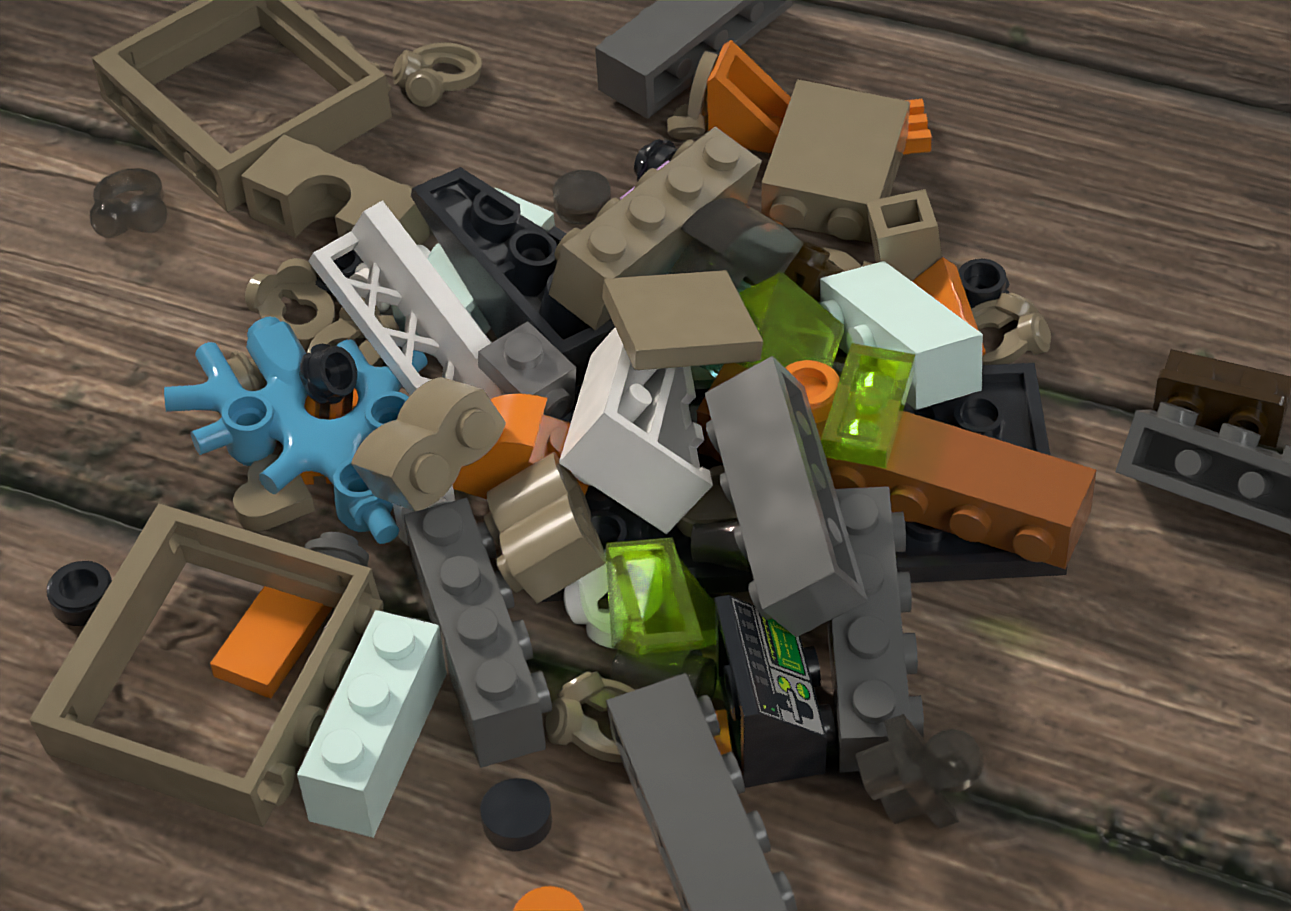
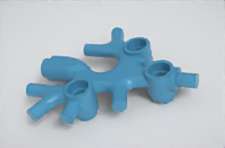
(257, 419)

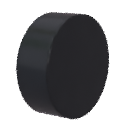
(77, 591)
(516, 814)

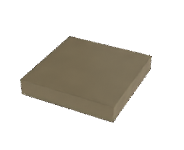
(681, 320)

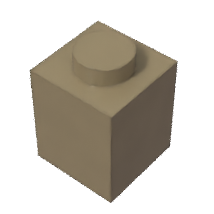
(905, 232)

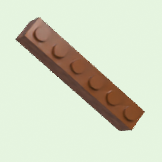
(968, 485)

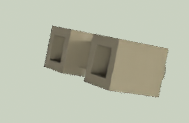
(303, 184)

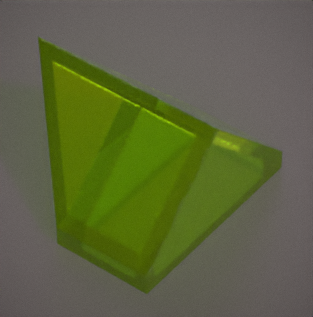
(791, 323)
(656, 600)

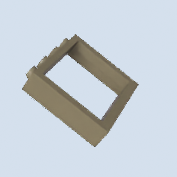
(139, 62)
(125, 614)

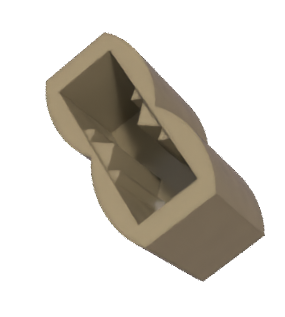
(424, 449)
(543, 529)

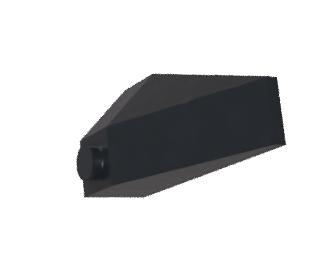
(504, 262)

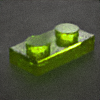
(868, 405)

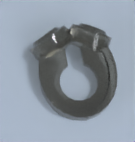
(142, 213)

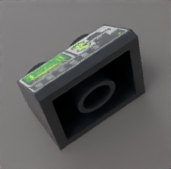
(770, 696)

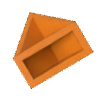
(745, 100)

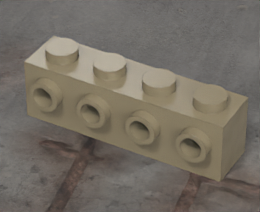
(644, 228)

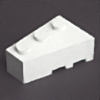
(637, 436)

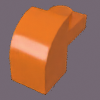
(523, 442)

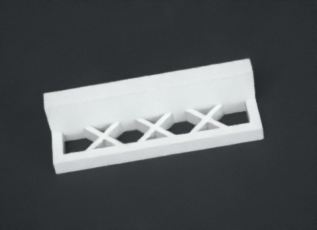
(418, 292)

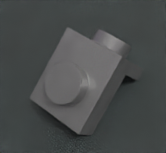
(531, 365)

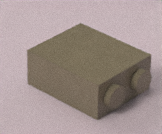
(833, 158)

